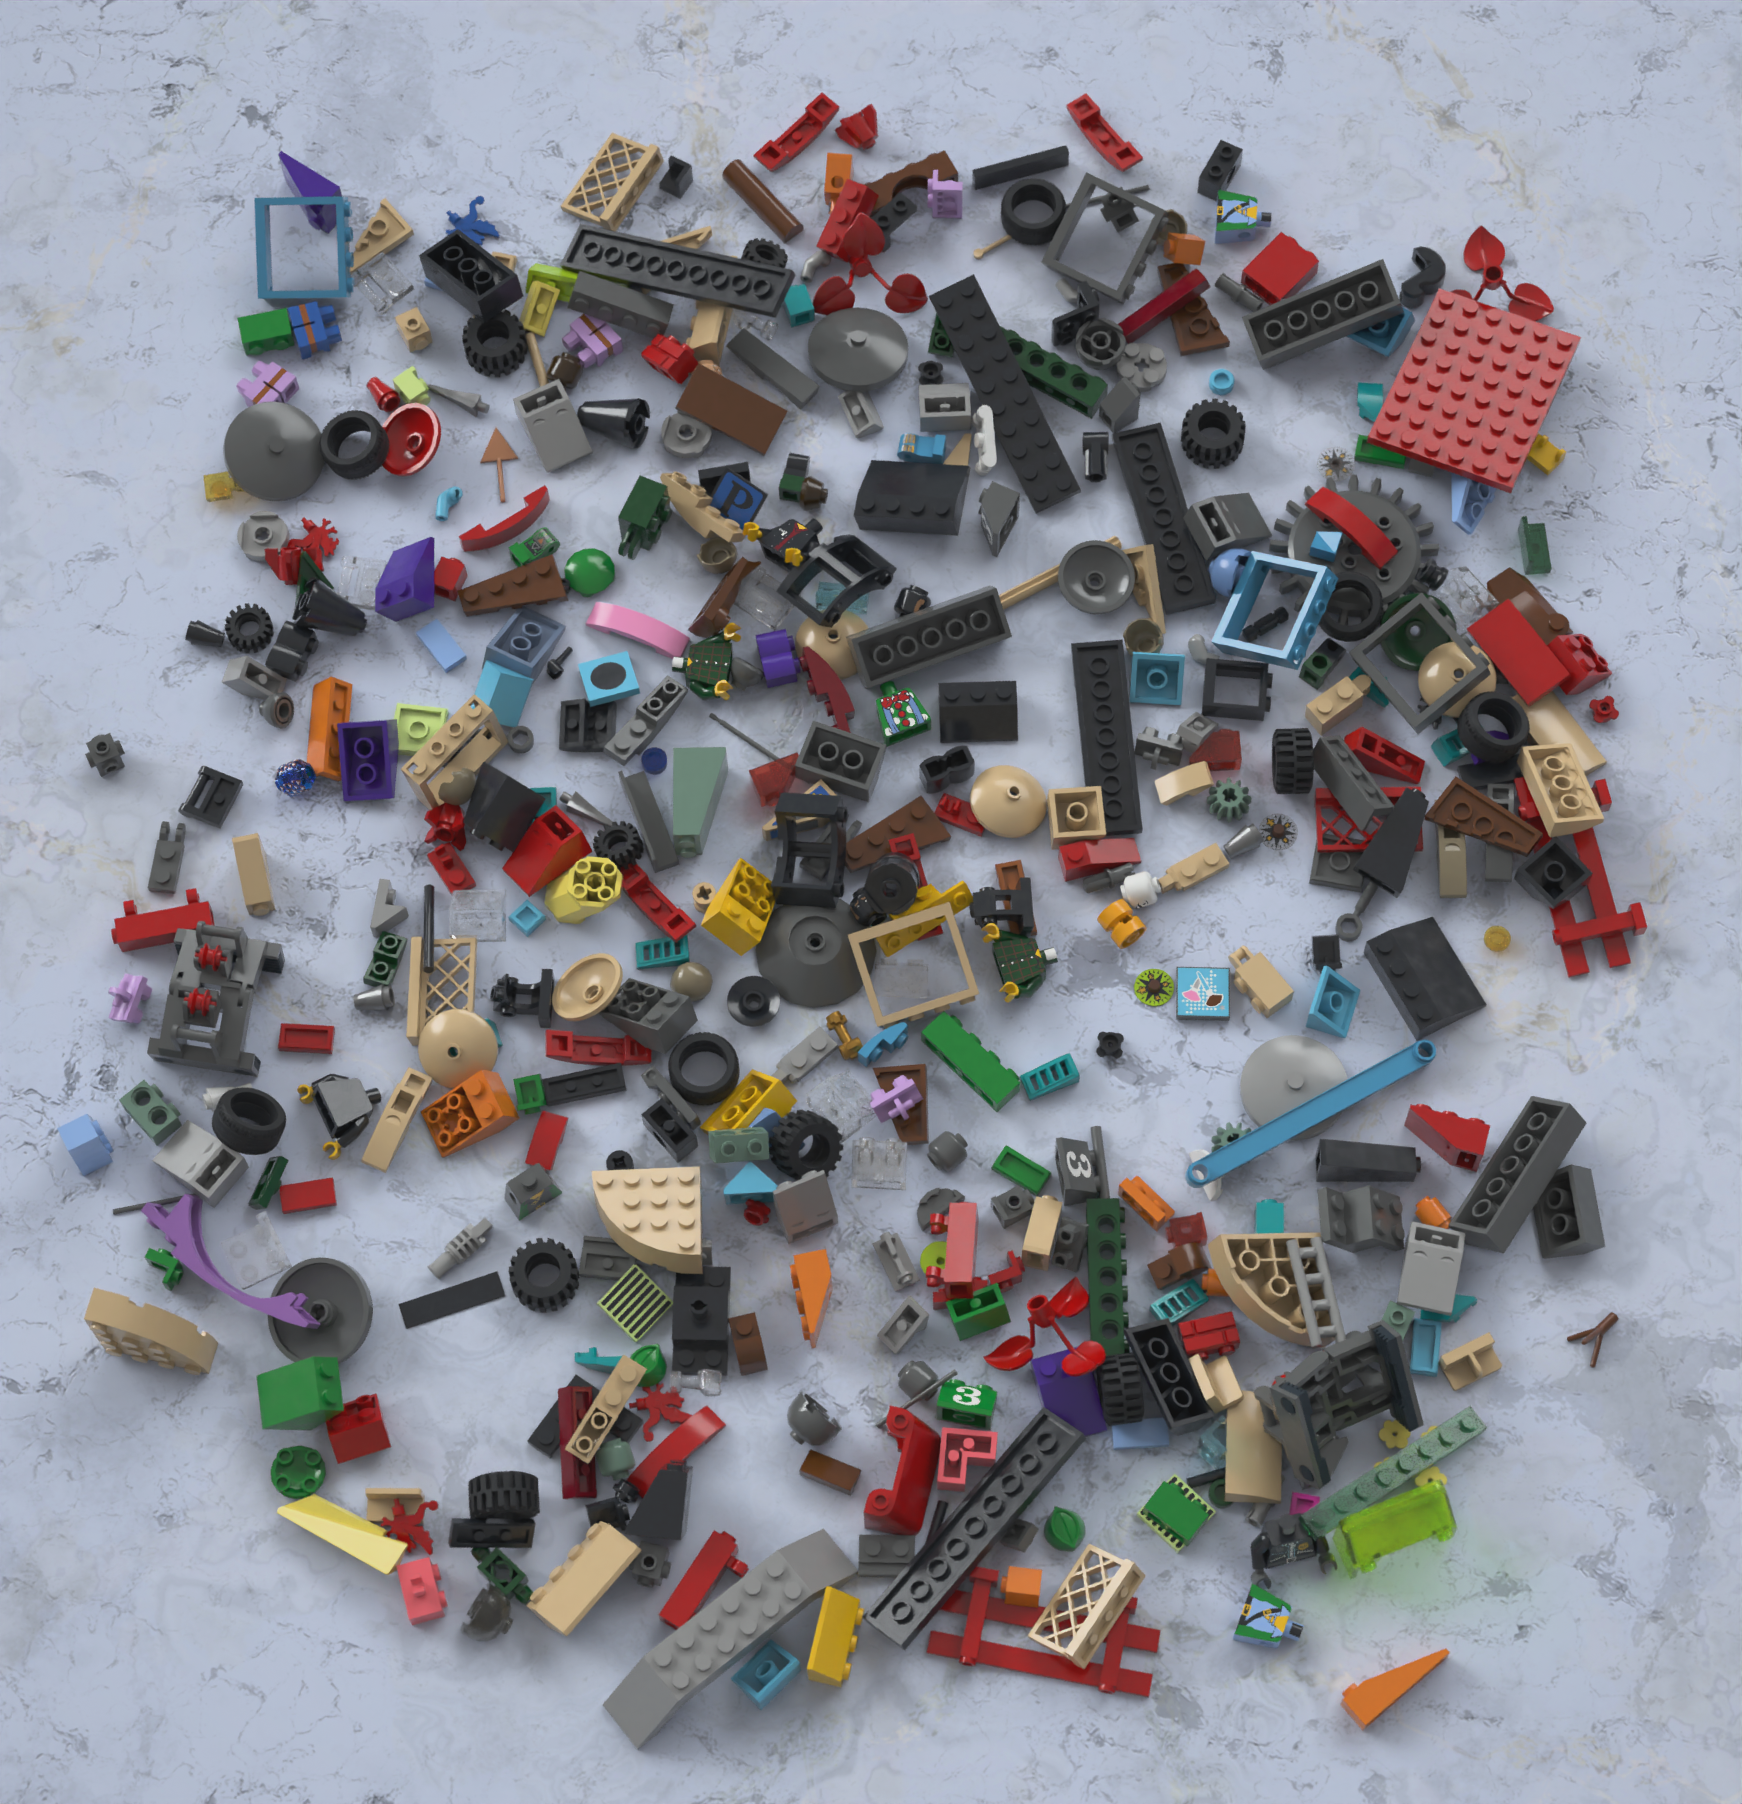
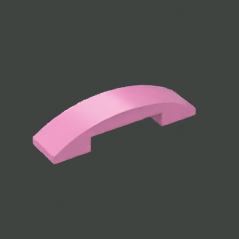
(638, 627)

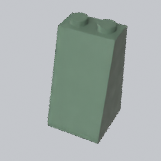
(697, 788)

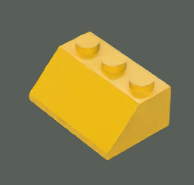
(747, 1102)
(834, 1638)

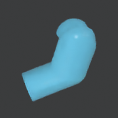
(447, 500)

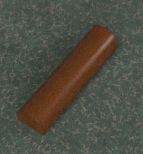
(761, 200)

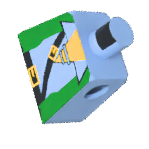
(1238, 218)
(1265, 1620)

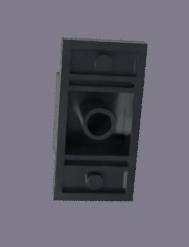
(701, 1321)

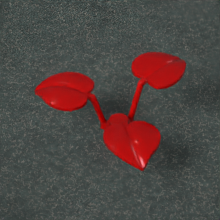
(860, 240)
(1488, 252)
(1067, 1303)

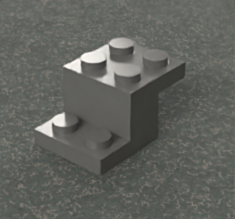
(1361, 1219)

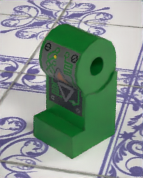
(537, 546)

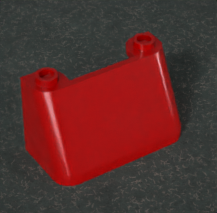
(904, 1507)

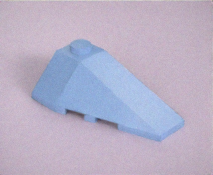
(1469, 502)

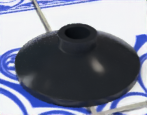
(753, 989)

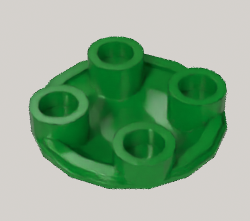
(589, 571)
(298, 1472)

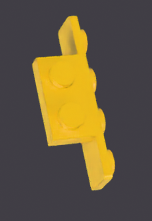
(926, 897)

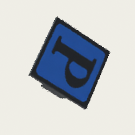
(737, 498)

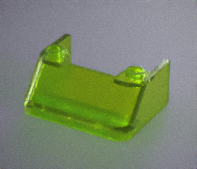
(1394, 1526)

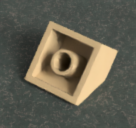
(1075, 815)

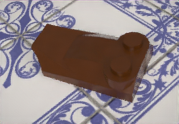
(1529, 603)
(715, 612)

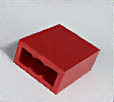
(1280, 270)

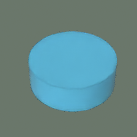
(1221, 382)

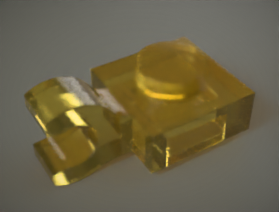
(219, 486)

